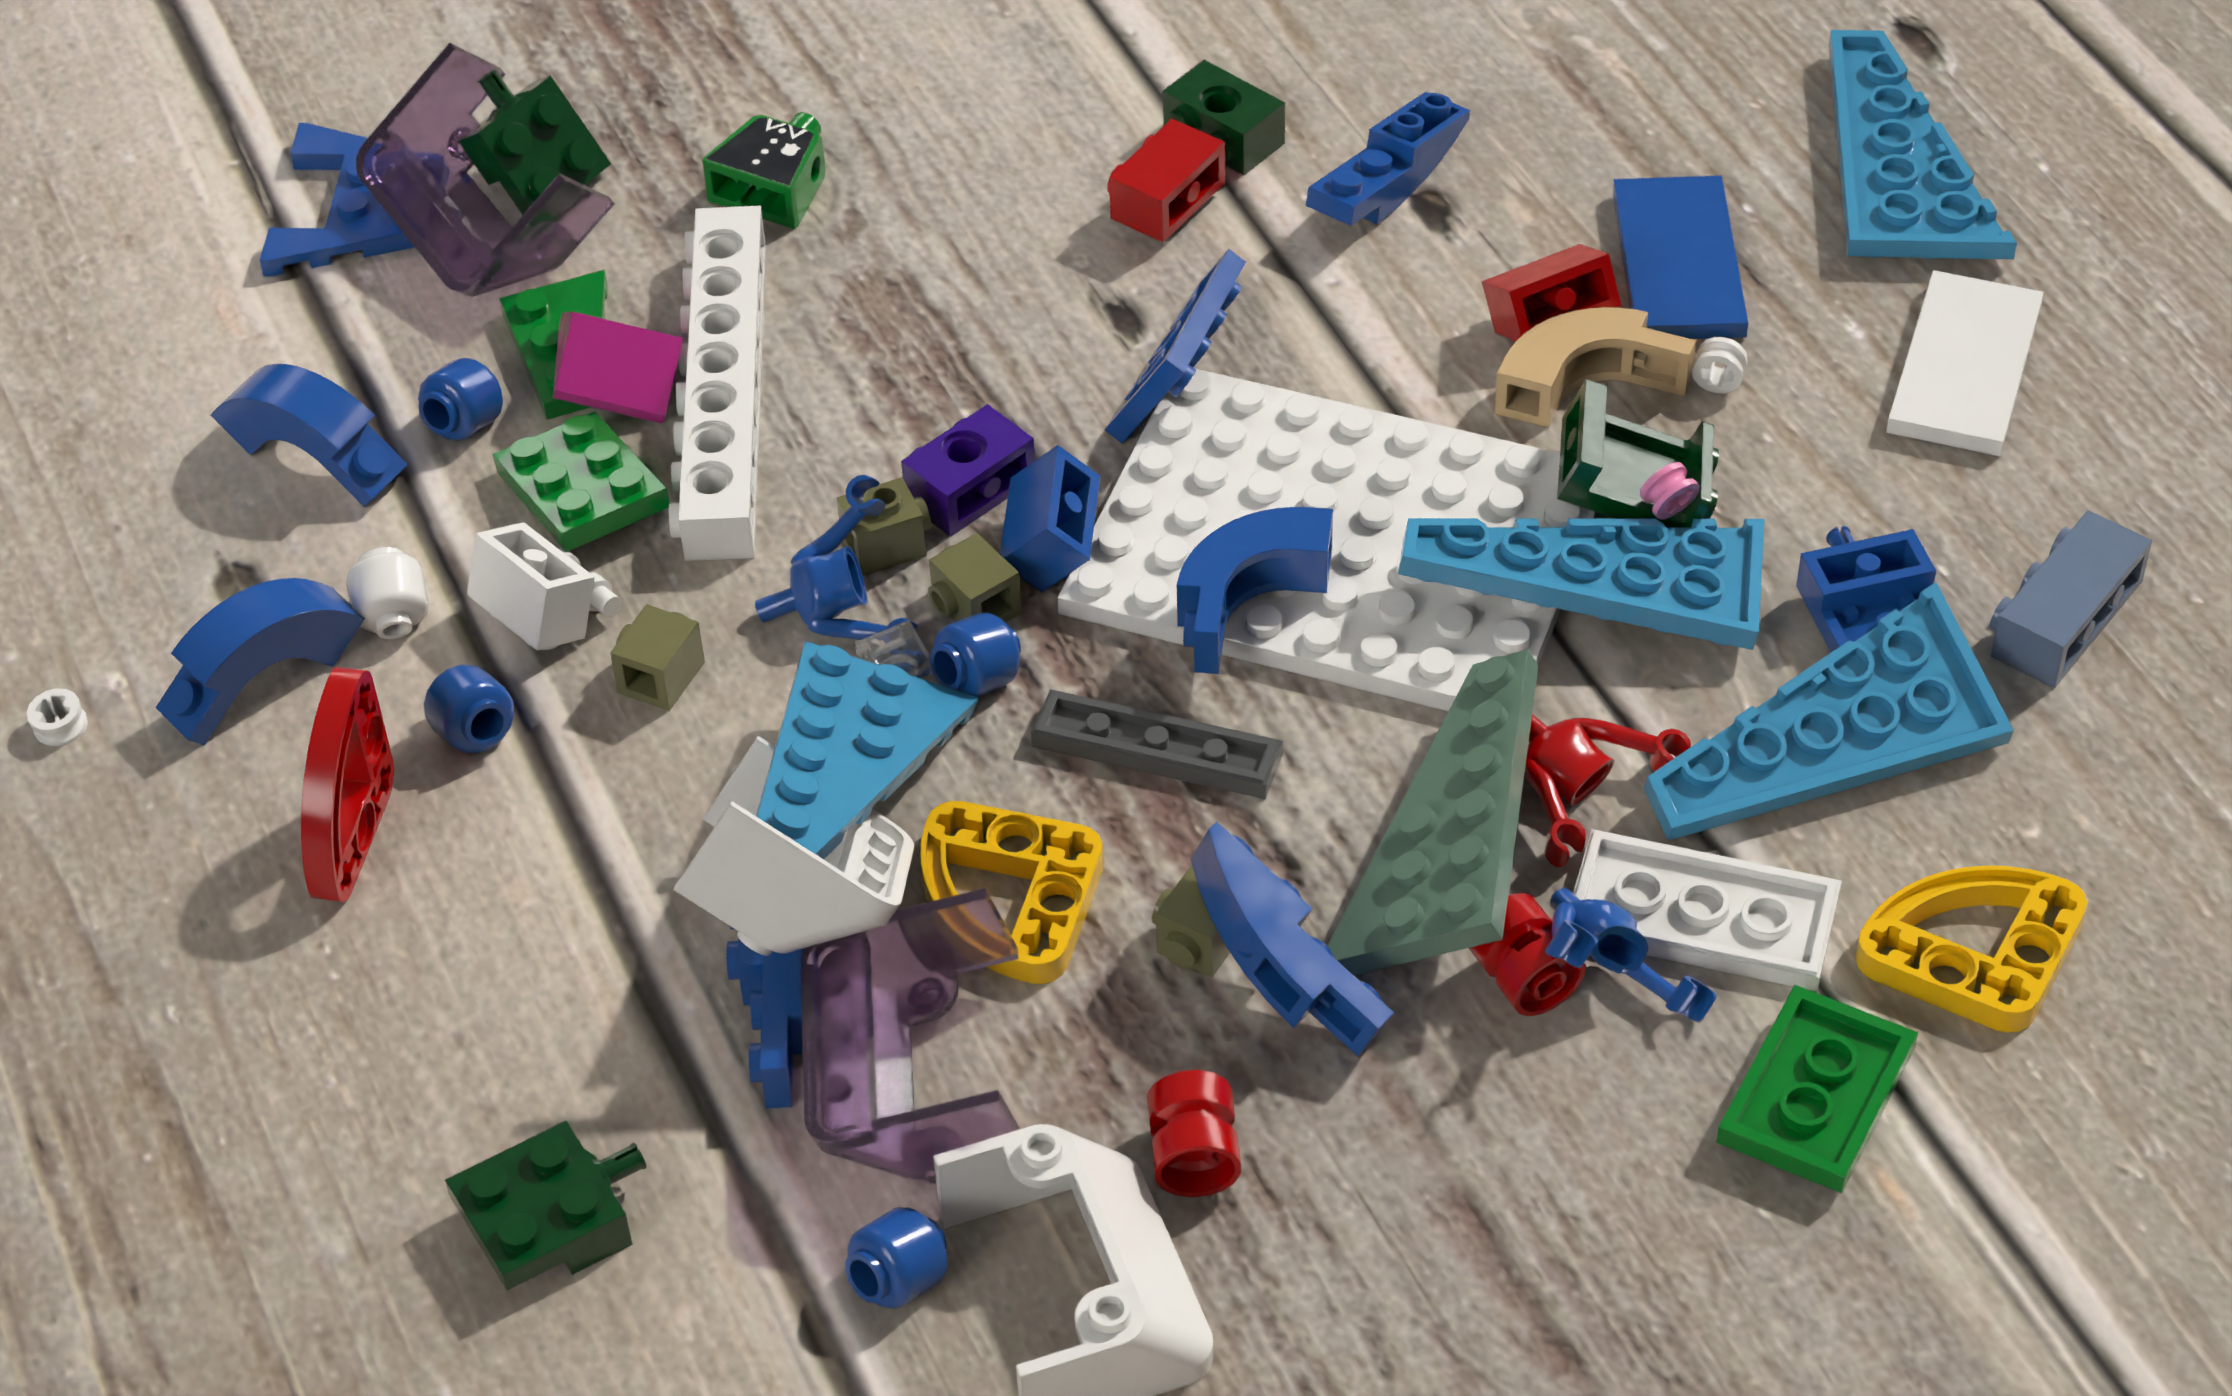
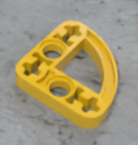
(1049, 875)
(2004, 974)

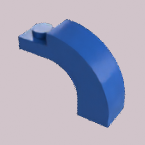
(318, 418)
(1245, 559)
(246, 636)

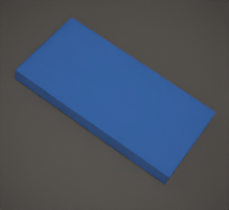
(1680, 255)

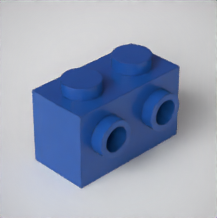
(1050, 518)

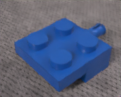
(1861, 581)

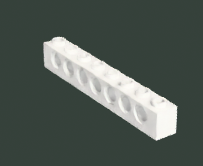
(721, 385)

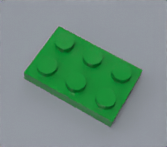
(581, 480)
(1817, 1088)

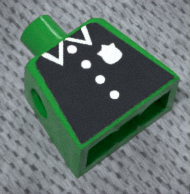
(768, 167)

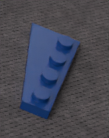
(1182, 347)

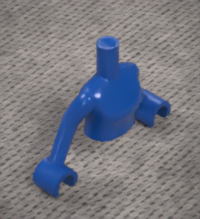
(830, 581)
(1616, 944)

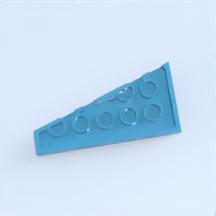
(1898, 168)
(1620, 570)
(1855, 717)
(849, 741)

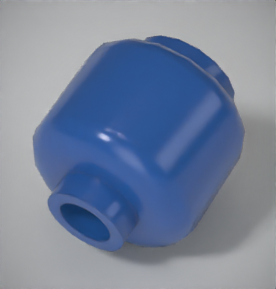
(460, 399)
(976, 655)
(468, 708)
(896, 1258)

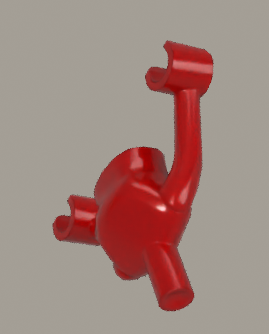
(1569, 765)

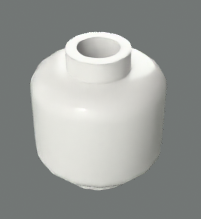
(388, 592)

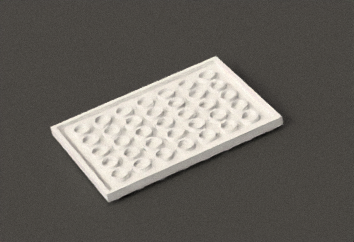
(1257, 447)

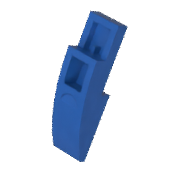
(1394, 164)
(1262, 930)
(775, 1001)

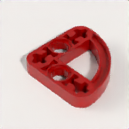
(343, 784)

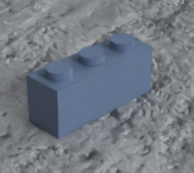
(2069, 598)

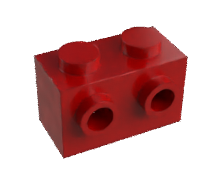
(1166, 180)
(1550, 287)

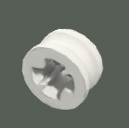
(1715, 378)
(50, 704)

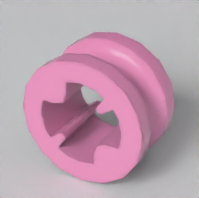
(1669, 490)

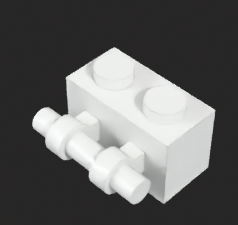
(536, 586)

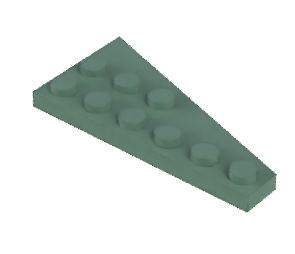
(1451, 845)

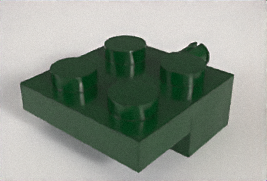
(531, 140)
(545, 1205)

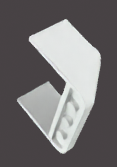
(781, 891)
(1142, 1328)

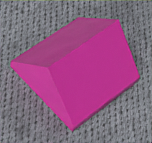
(615, 366)

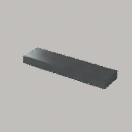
(1157, 744)

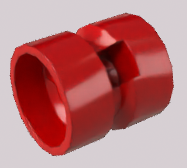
(1520, 964)
(1193, 1133)

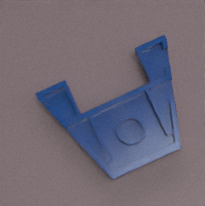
(355, 215)

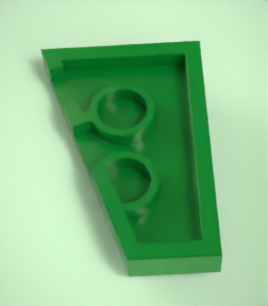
(534, 326)

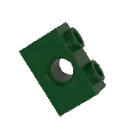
(1229, 110)

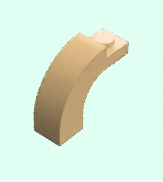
(1590, 346)

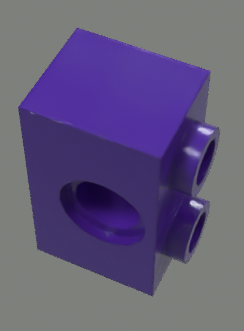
(968, 468)

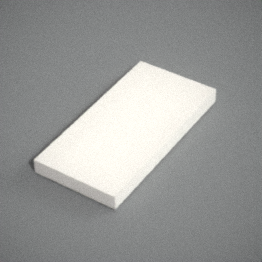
(1965, 363)
(1715, 907)

